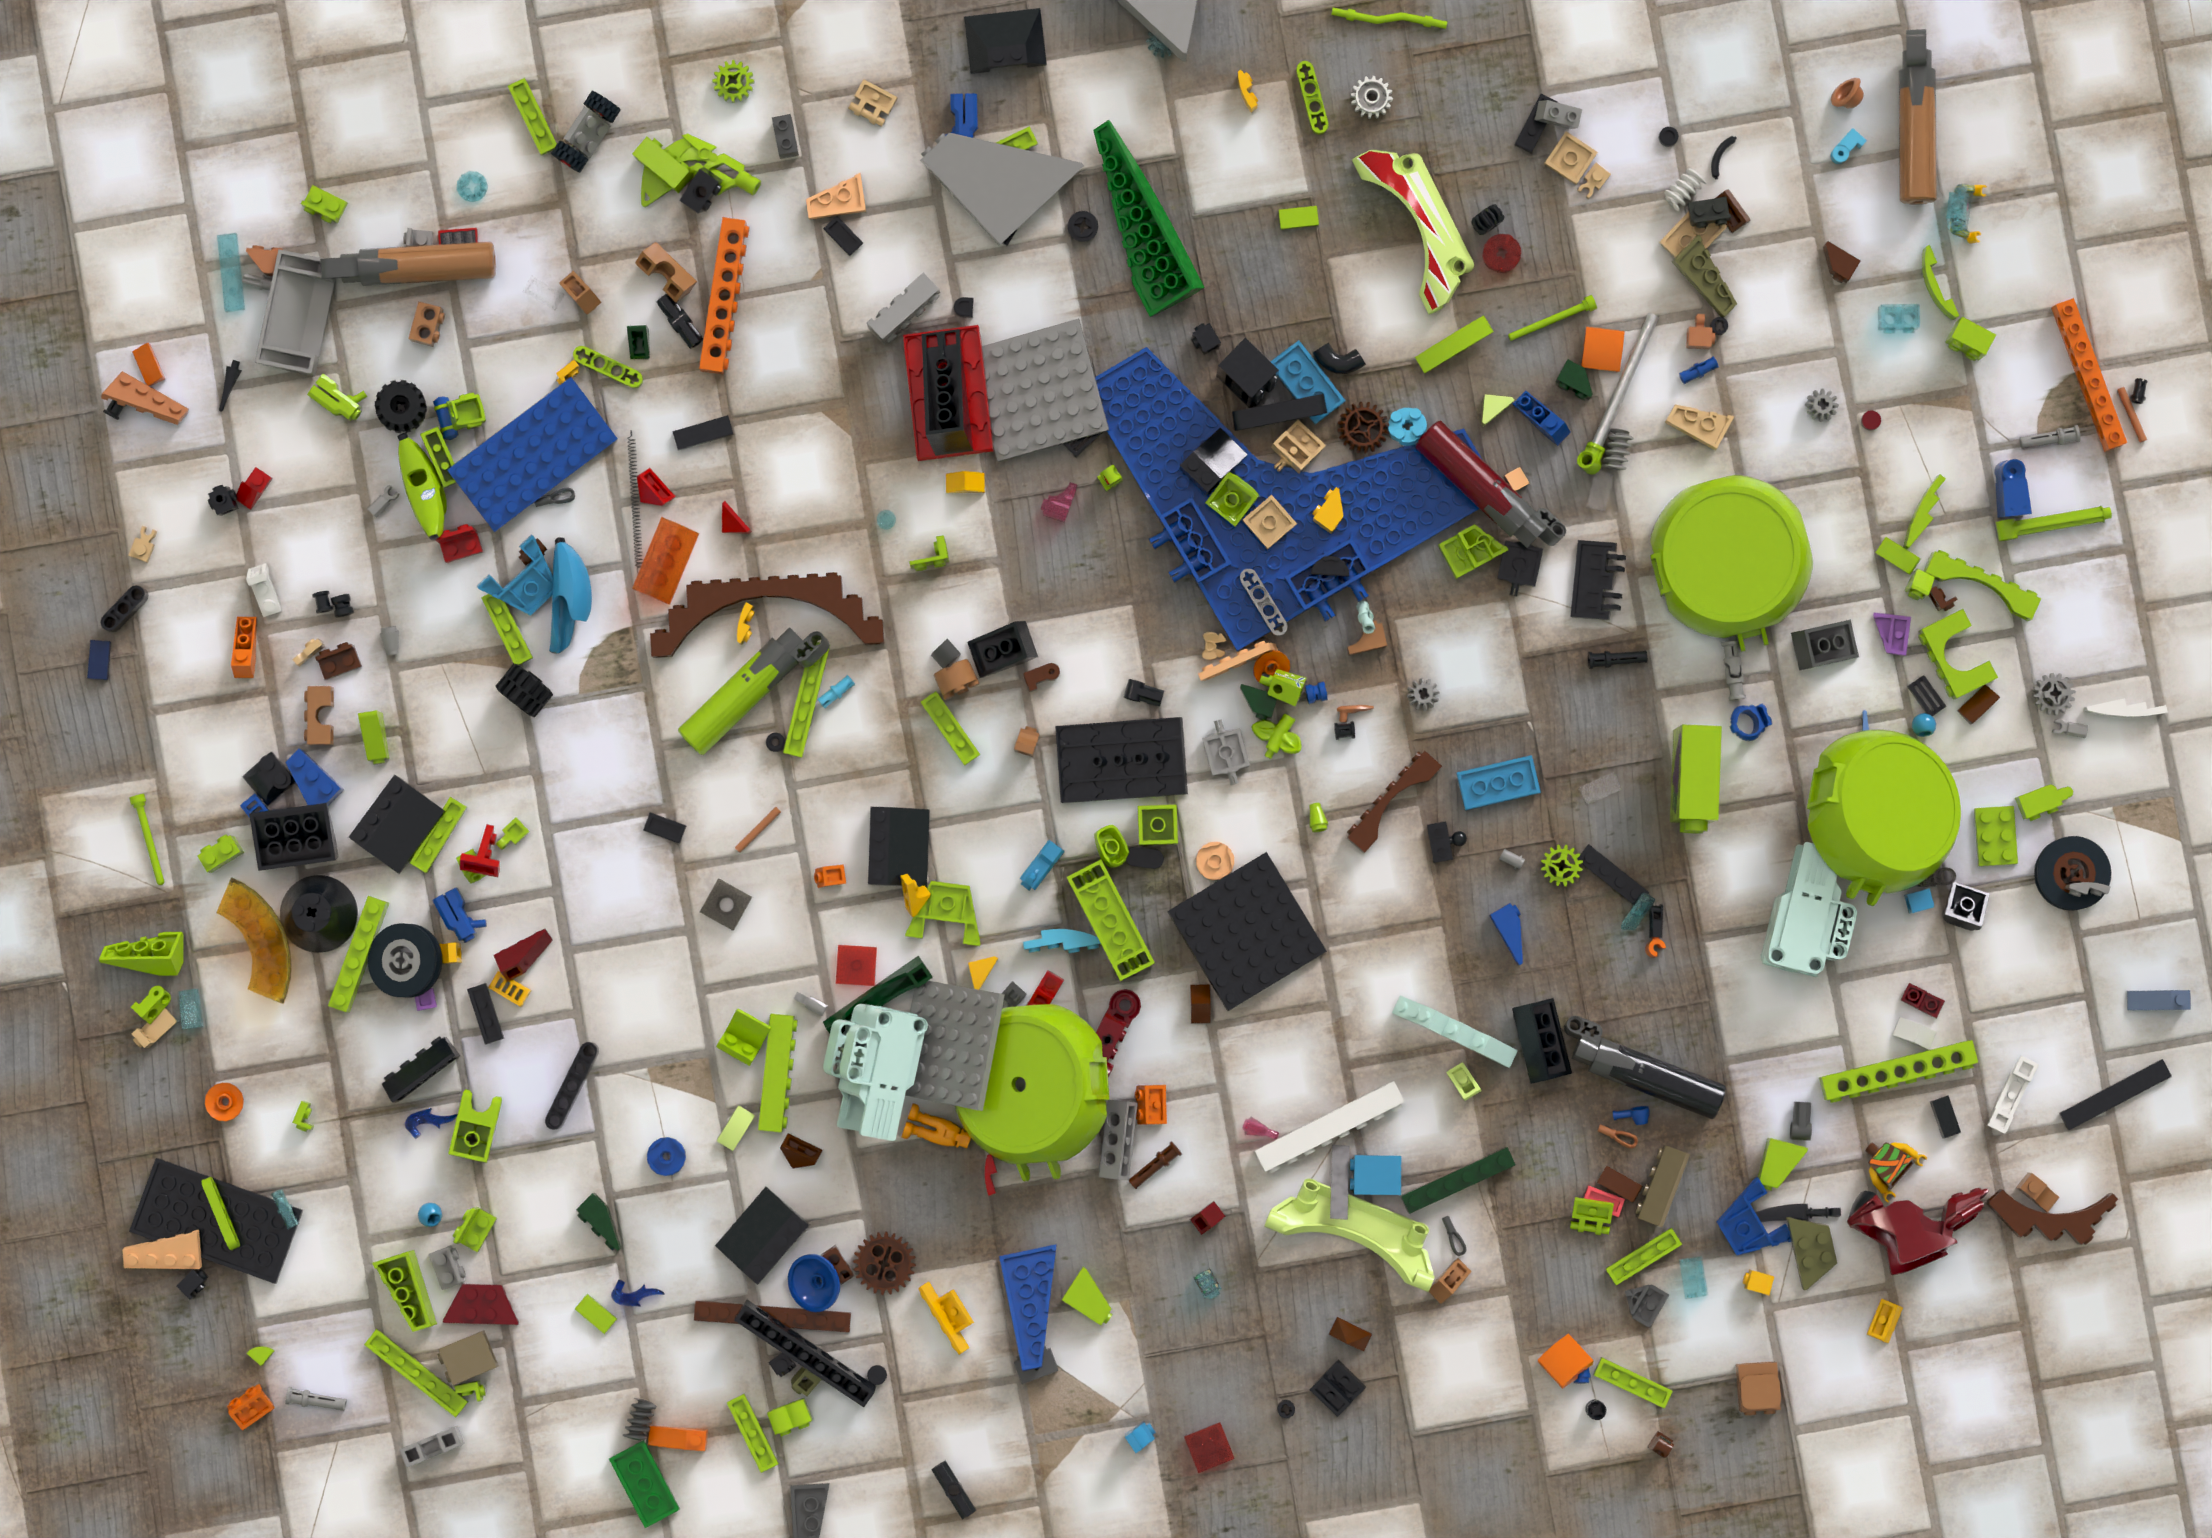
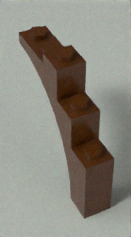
(2076, 1223)

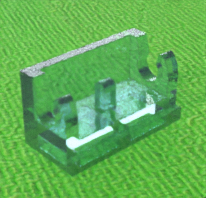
(1693, 1277)

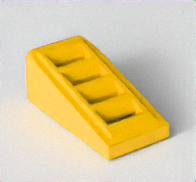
(520, 1002)

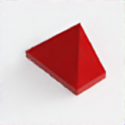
(652, 489)
(732, 522)

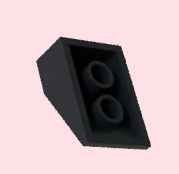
(1212, 461)
(1002, 648)

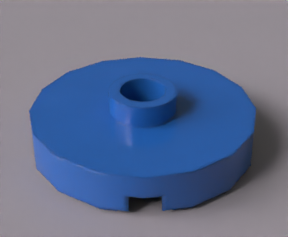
(658, 1163)

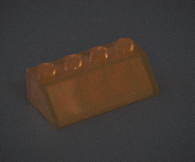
(665, 561)

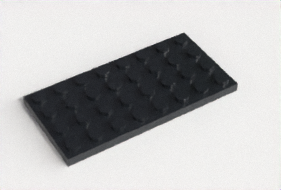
(178, 1205)

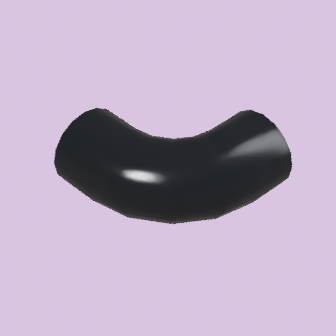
(1338, 363)

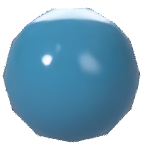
(1923, 725)
(430, 1214)

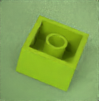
(1970, 339)
(1157, 825)

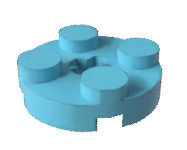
(1400, 418)

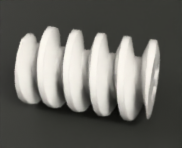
(1683, 188)

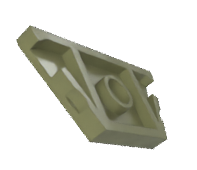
(1812, 1250)

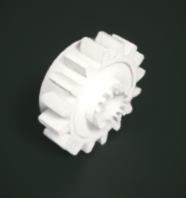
(1371, 107)

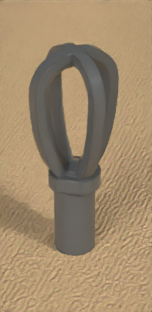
(549, 499)
(1451, 1230)

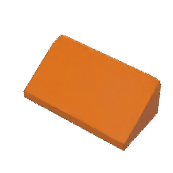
(148, 364)

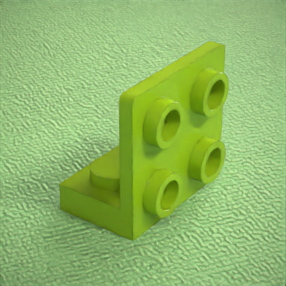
(938, 561)
(743, 1037)
(474, 1229)

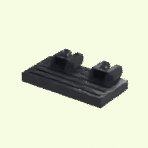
(1592, 580)

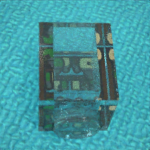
(1207, 1284)

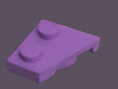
(1893, 632)

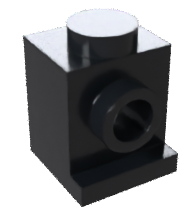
(193, 1283)
(782, 1364)

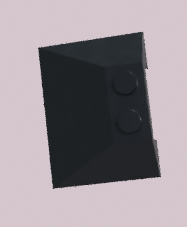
(1005, 40)

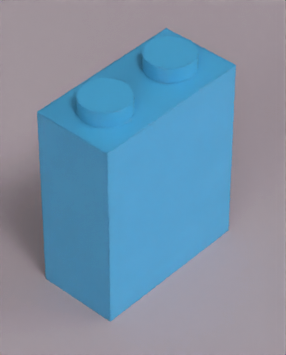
(1376, 1175)

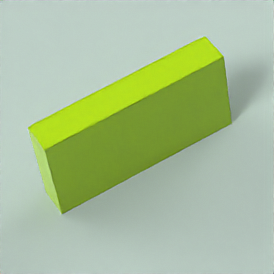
(1298, 217)
(595, 1313)

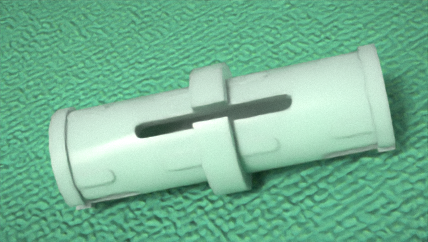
(1365, 617)

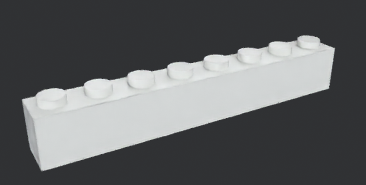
(1329, 1126)

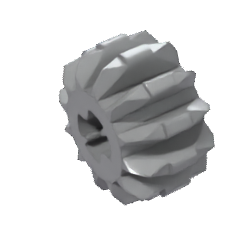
(1814, 401)
(1416, 697)

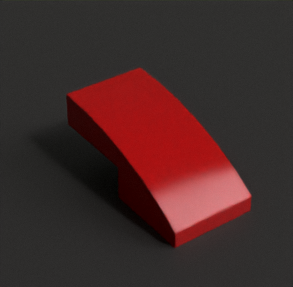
(1046, 990)
(990, 1168)

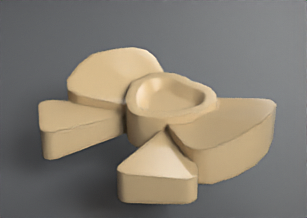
(1210, 651)

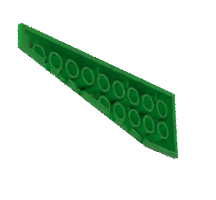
(1154, 251)

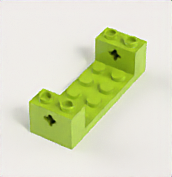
(1110, 920)

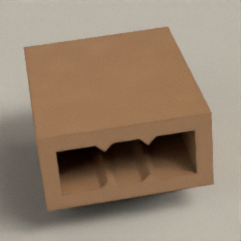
(1758, 1387)

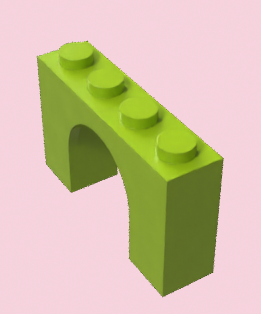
(1957, 682)

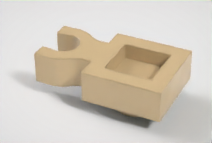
(1595, 179)
(142, 547)
(311, 649)

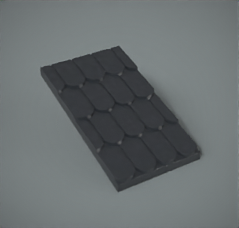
(1121, 760)

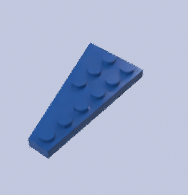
(1028, 1289)

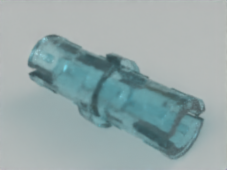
(284, 1208)

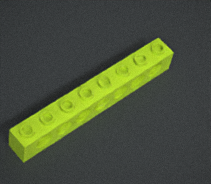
(1830, 1082)

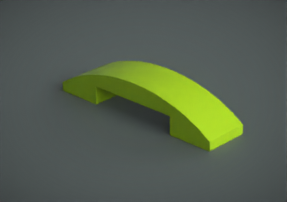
(1948, 306)

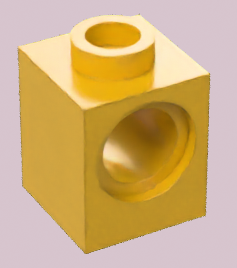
(1758, 1282)

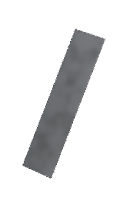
(1339, 1182)

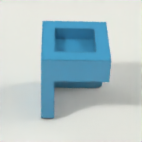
(1919, 901)

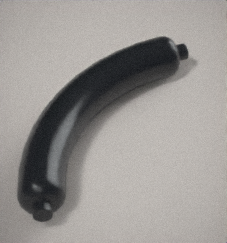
(1718, 153)

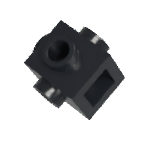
(229, 500)

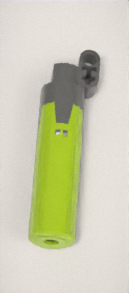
(750, 686)

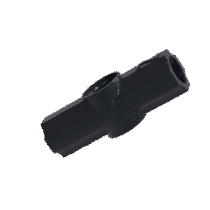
(680, 321)
(961, 1500)

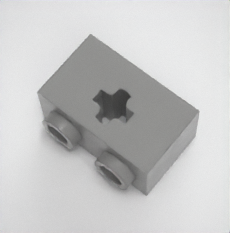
(1558, 114)

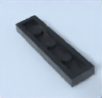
(1611, 874)

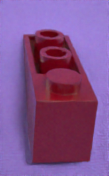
(520, 956)

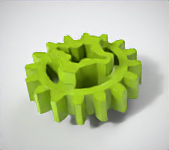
(728, 86)
(1564, 854)

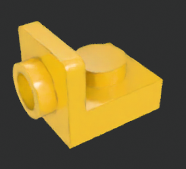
(569, 370)

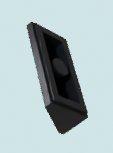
(1945, 1116)

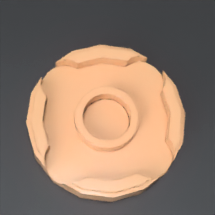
(1215, 860)

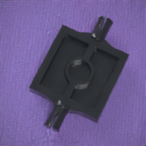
(1519, 565)

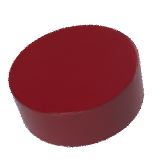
(1871, 420)

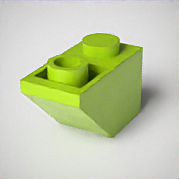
(1919, 585)

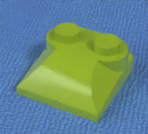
(1232, 498)

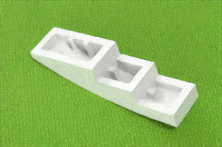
(2119, 709)

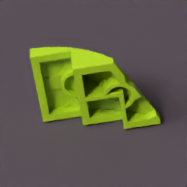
(1470, 550)

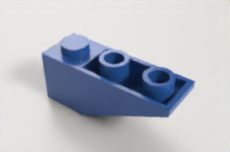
(1542, 418)

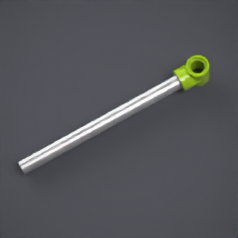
(1594, 450)

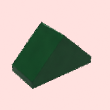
(638, 342)

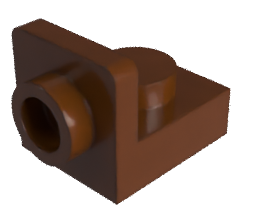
(1937, 597)

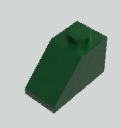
(1259, 701)

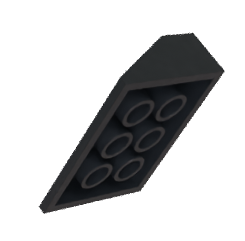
(397, 824)
(293, 836)
(898, 845)
(762, 1235)

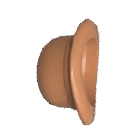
(1848, 94)

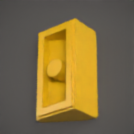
(1884, 1320)

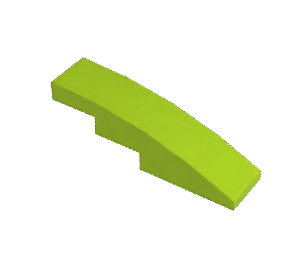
(1454, 344)
(1921, 517)

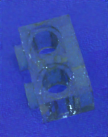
(1898, 312)

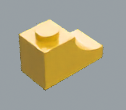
(451, 953)

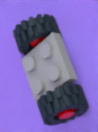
(586, 131)

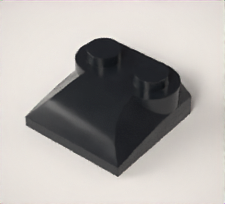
(269, 778)
(1965, 907)

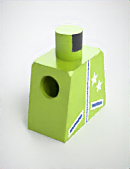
(1284, 686)

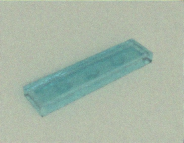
(230, 272)

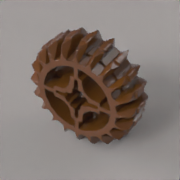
(1367, 436)

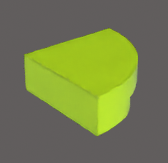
(260, 1354)

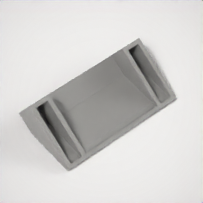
(295, 314)

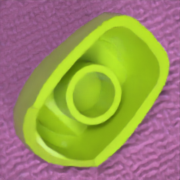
(1111, 846)

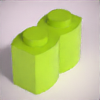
(790, 1416)

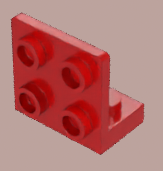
(459, 543)

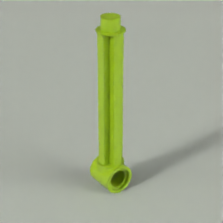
(2011, 529)

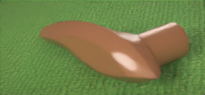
(1344, 710)

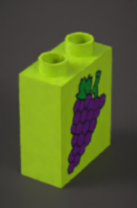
(1695, 777)

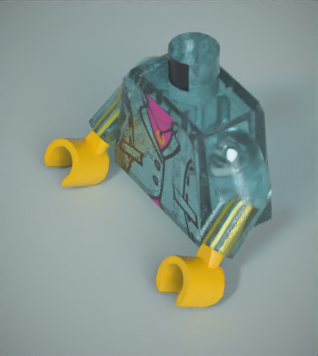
(1959, 211)

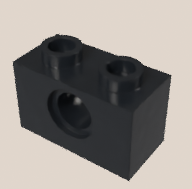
(693, 198)

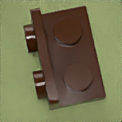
(338, 661)

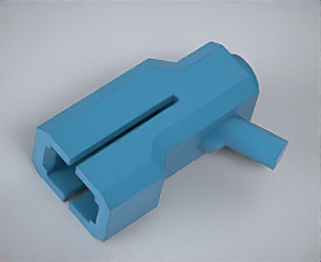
(1041, 865)

